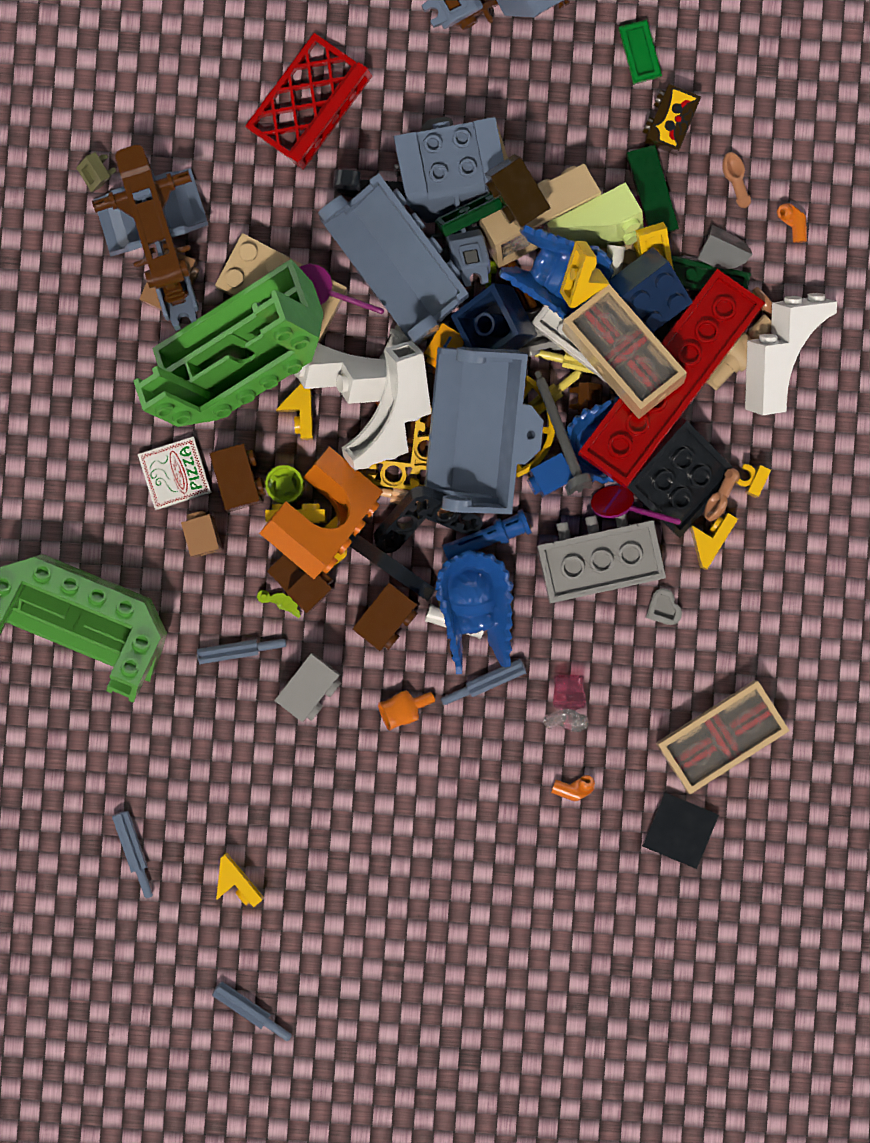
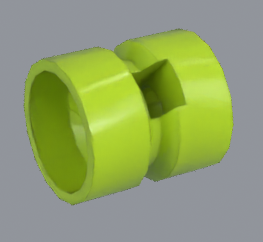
(285, 484)

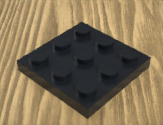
(680, 476)

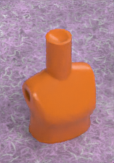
(403, 708)

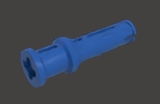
(499, 532)

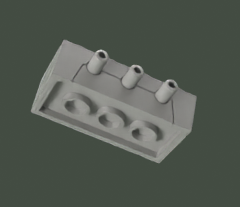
(600, 559)

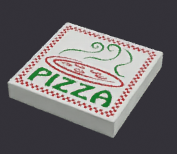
(174, 473)

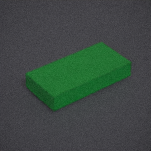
(639, 52)

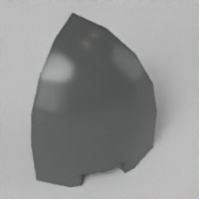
(724, 249)

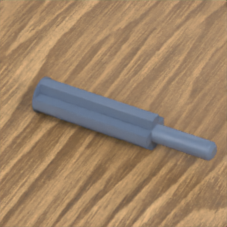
(236, 650)
(487, 681)
(132, 849)
(248, 1009)

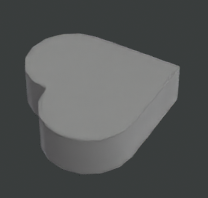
(663, 608)

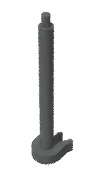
(579, 480)

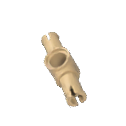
(737, 357)

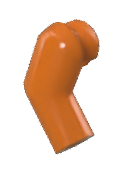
(795, 219)
(575, 791)

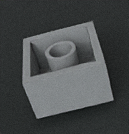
(308, 687)

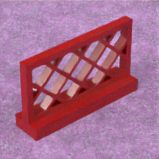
(328, 116)

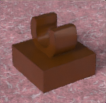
(588, 396)

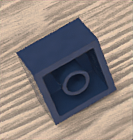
(651, 289)
(494, 320)

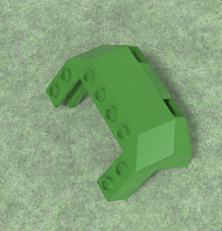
(235, 350)
(85, 617)

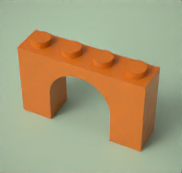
(314, 546)

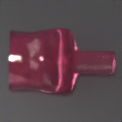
(569, 692)

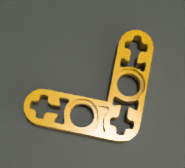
(417, 463)

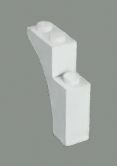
(774, 354)
(354, 376)
(403, 400)

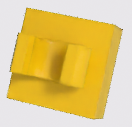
(756, 481)

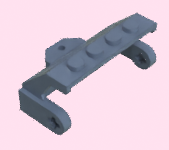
(395, 258)
(480, 428)

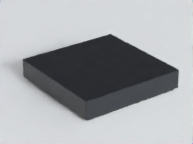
(680, 830)

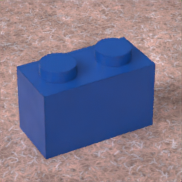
(549, 476)

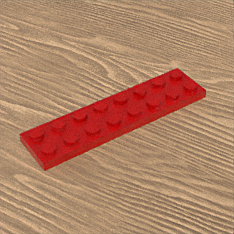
(699, 345)

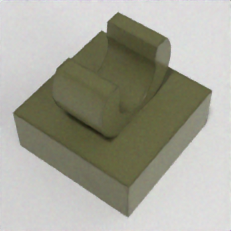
(94, 172)

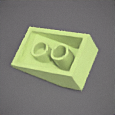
(603, 220)

